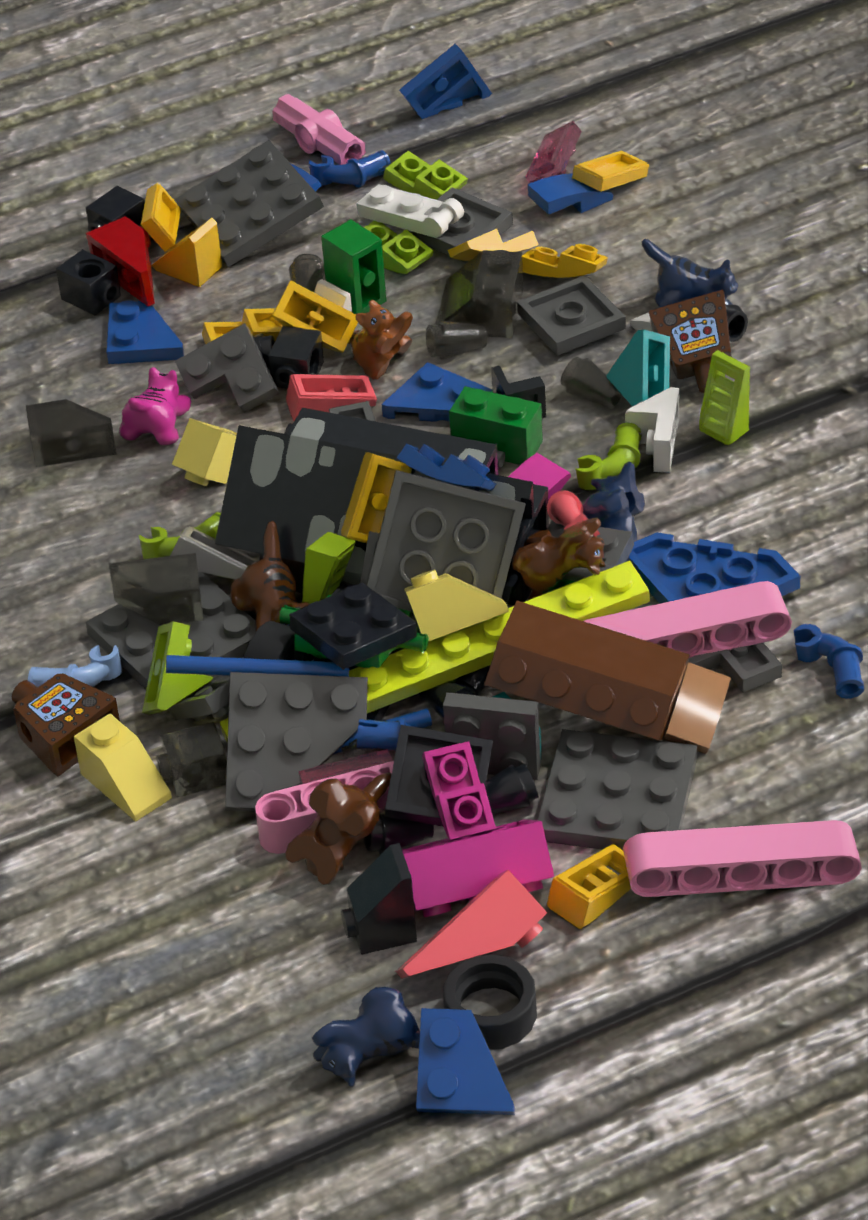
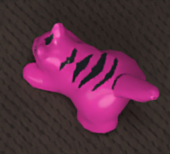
(155, 409)

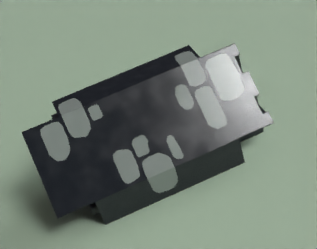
(310, 475)

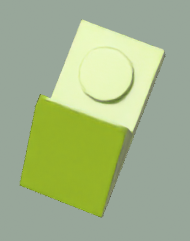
(168, 688)

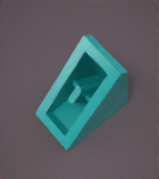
(642, 367)

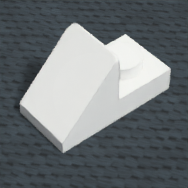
(658, 424)

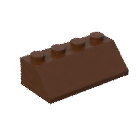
(587, 670)

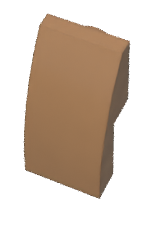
(697, 707)

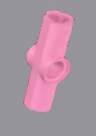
(317, 130)

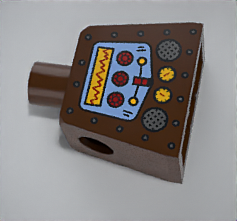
(695, 332)
(56, 712)

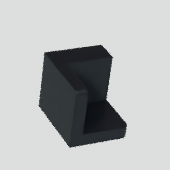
(528, 389)

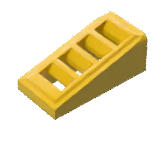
(589, 887)

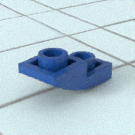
(456, 471)

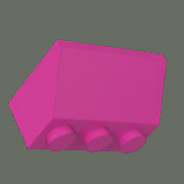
(463, 867)

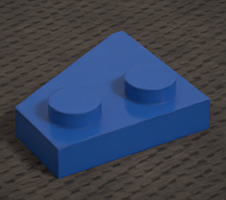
(444, 84)
(139, 335)
(429, 393)
(458, 1067)

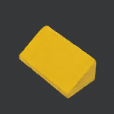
(370, 496)

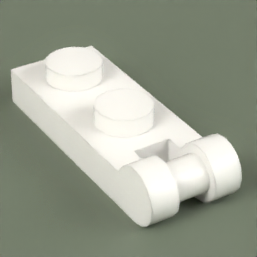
(409, 210)

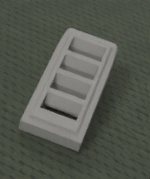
(210, 557)

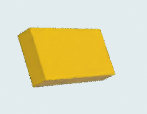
(610, 171)
(161, 216)

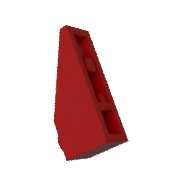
(126, 247)

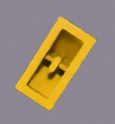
(194, 256)
(308, 310)

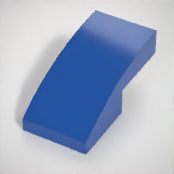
(563, 191)

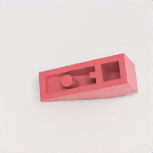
(488, 923)

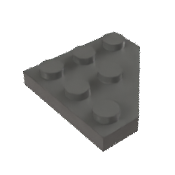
(285, 727)

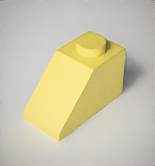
(205, 452)
(449, 604)
(120, 767)

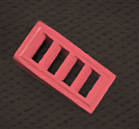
(327, 392)

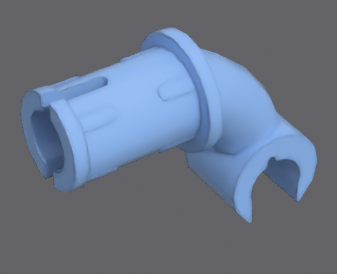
(99, 669)

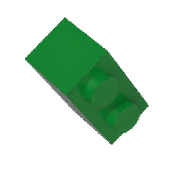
(355, 264)
(498, 420)

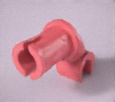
(566, 509)

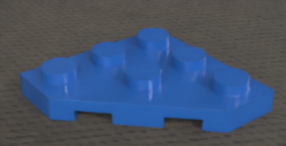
(688, 570)

